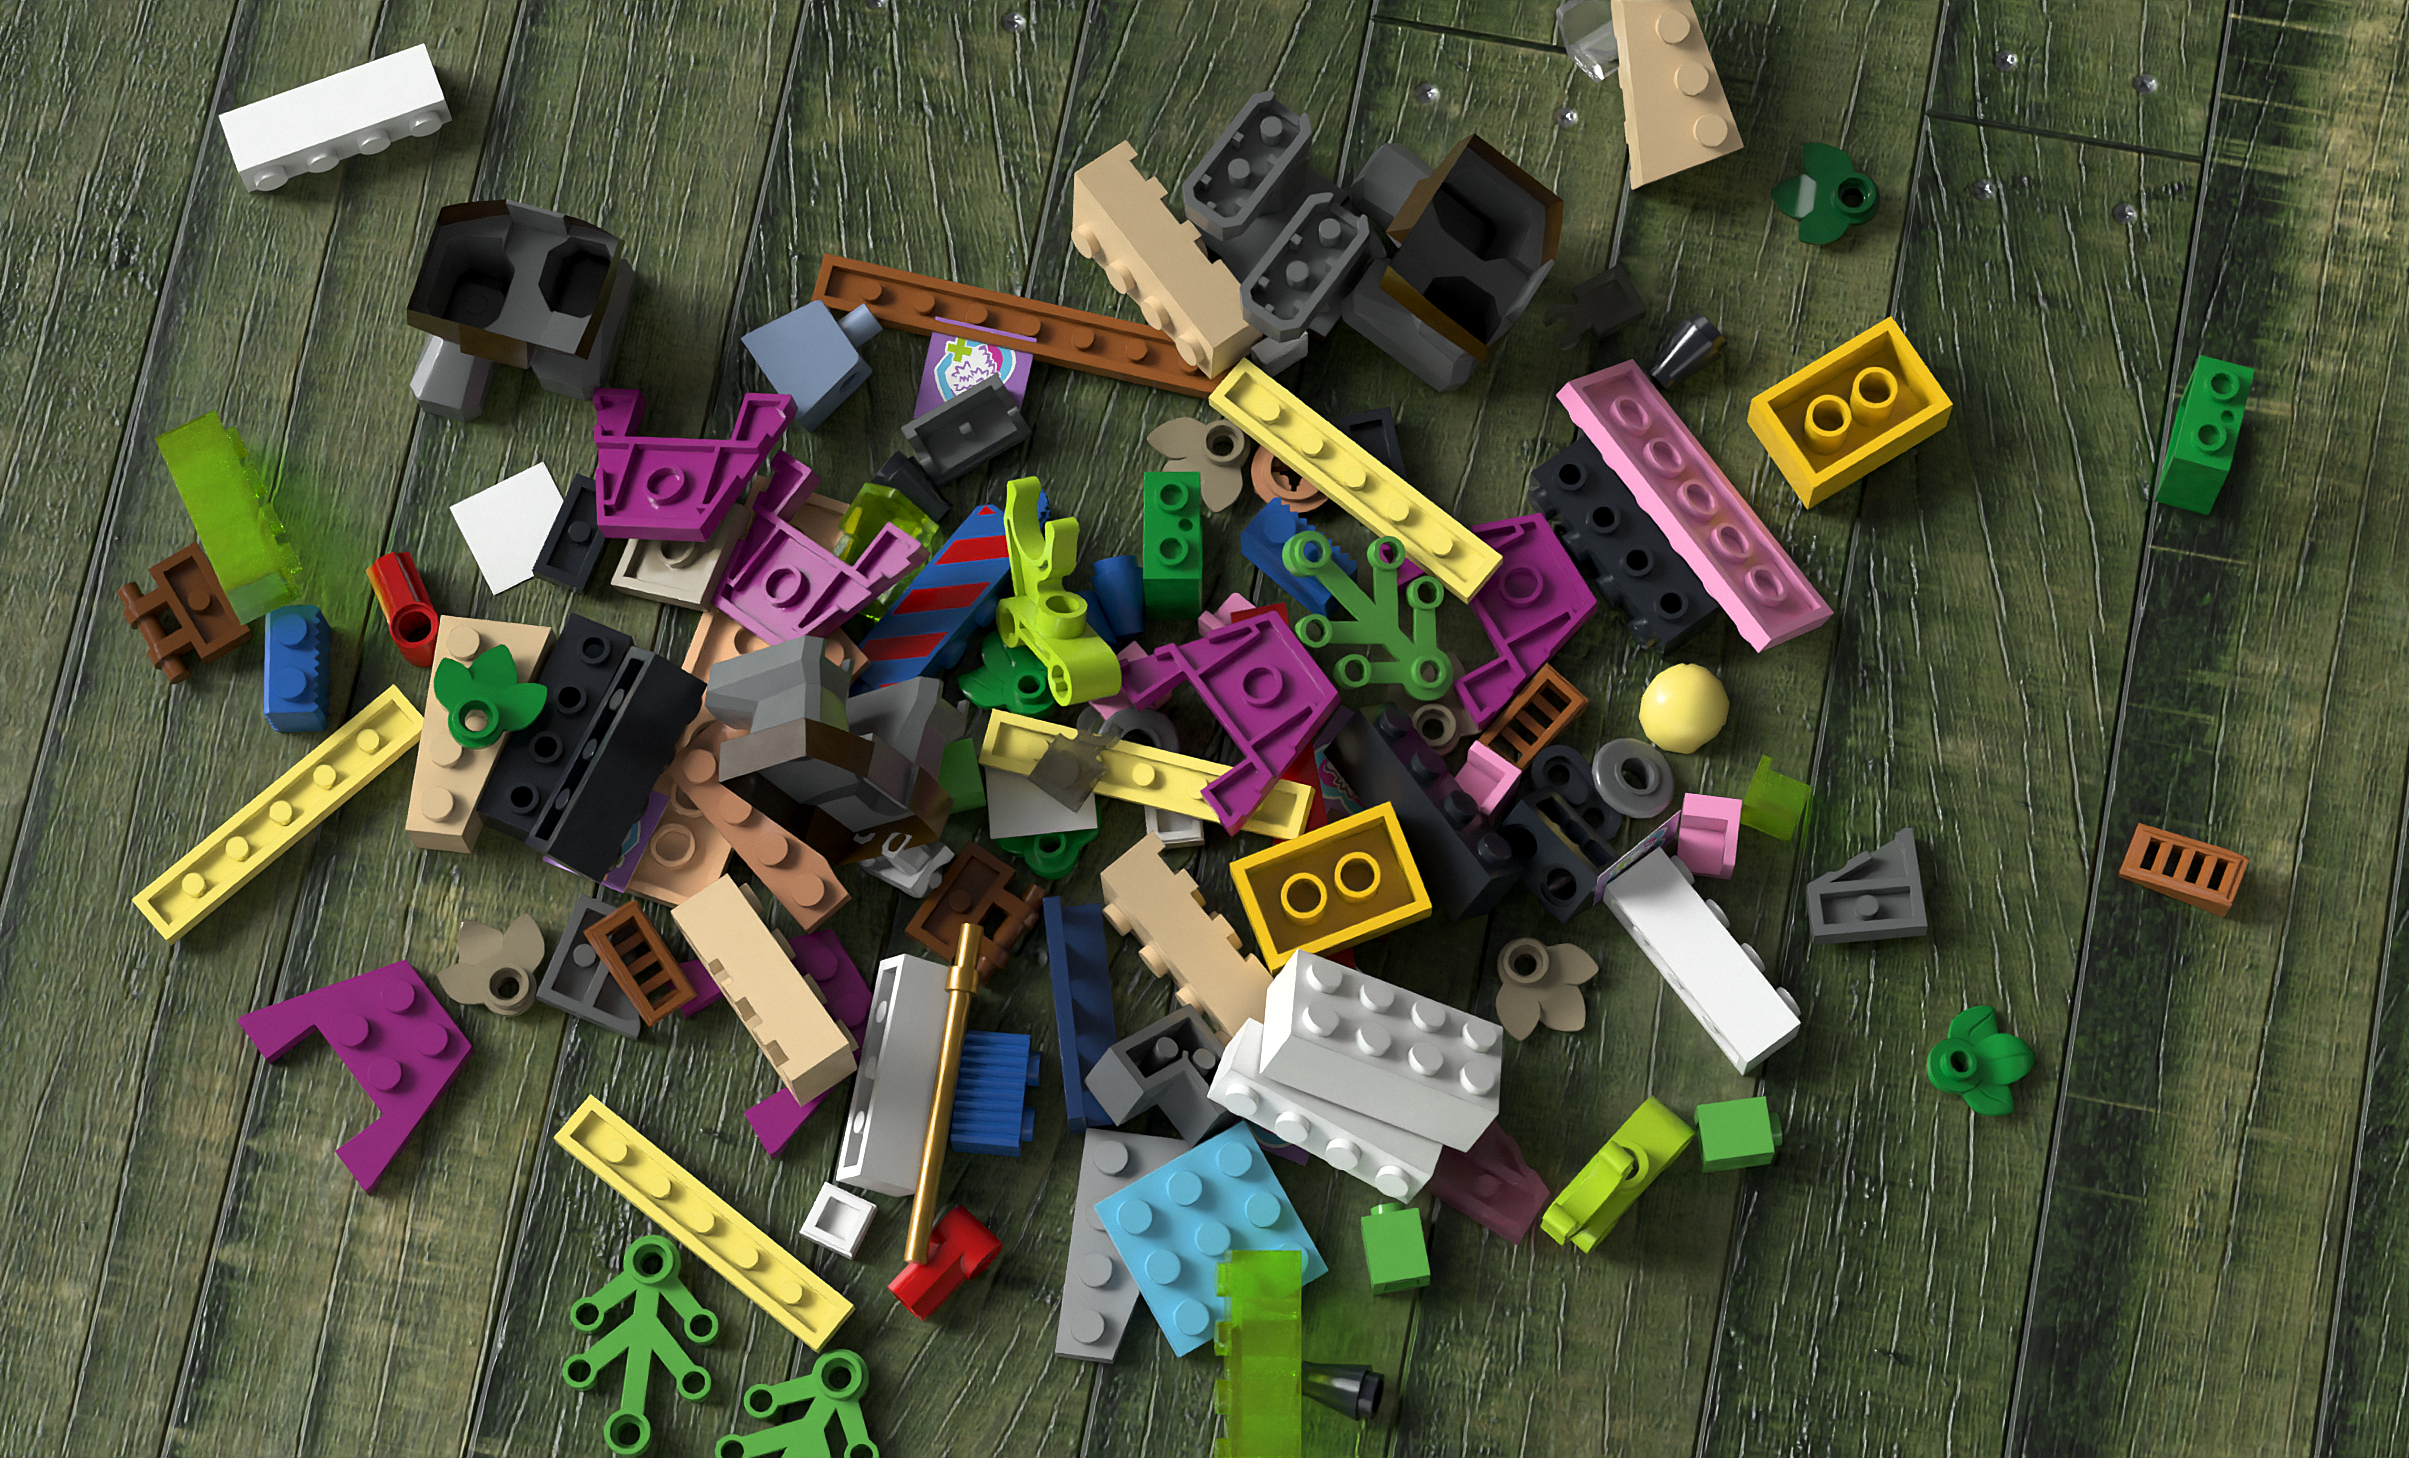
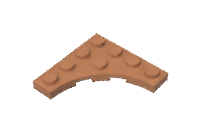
(782, 862)

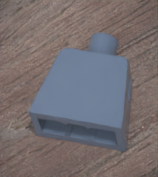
(814, 357)

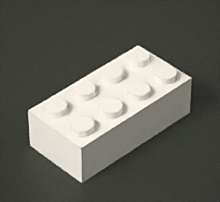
(1382, 1050)

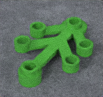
(1376, 620)
(641, 1335)
(807, 1436)

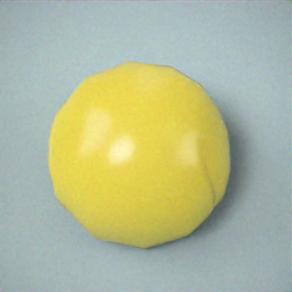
(1684, 708)

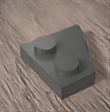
(1870, 897)
(581, 981)

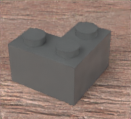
(1165, 1066)

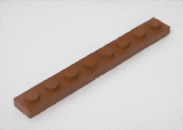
(1062, 333)

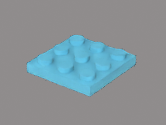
(1186, 1215)

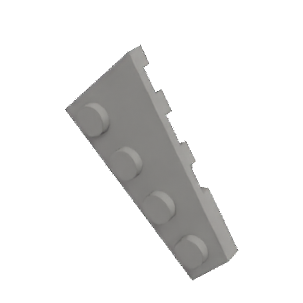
(1098, 1285)

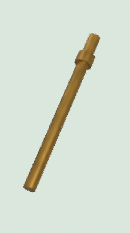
(962, 984)

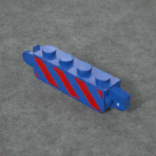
(943, 603)

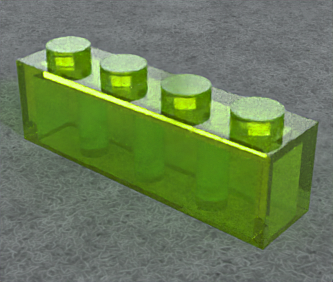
(229, 517)
(1259, 1353)

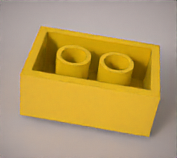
(1849, 412)
(1331, 887)

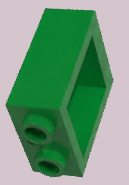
(2204, 435)
(1173, 545)

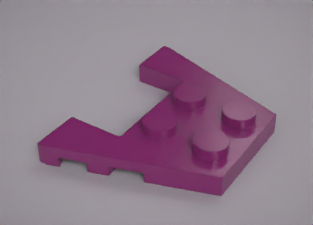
(676, 484)
(791, 586)
(1524, 609)
(1258, 689)
(847, 999)
(390, 1040)

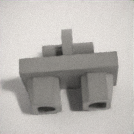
(911, 870)

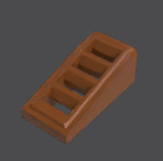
(1530, 694)
(2208, 855)
(645, 932)

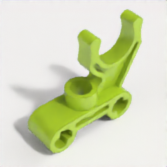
(1042, 611)
(1599, 1194)

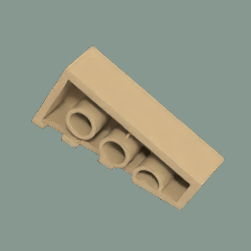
(1669, 90)
(1159, 262)
(451, 777)
(1182, 940)
(766, 988)

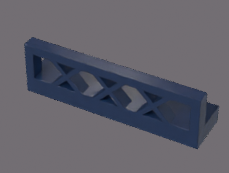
(1081, 1005)

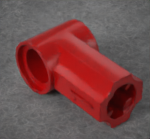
(405, 605)
(957, 1251)

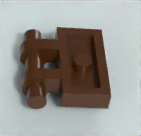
(198, 601)
(968, 895)

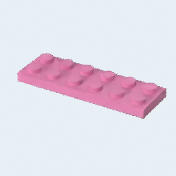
(1694, 505)

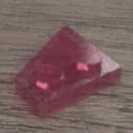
(1490, 1184)

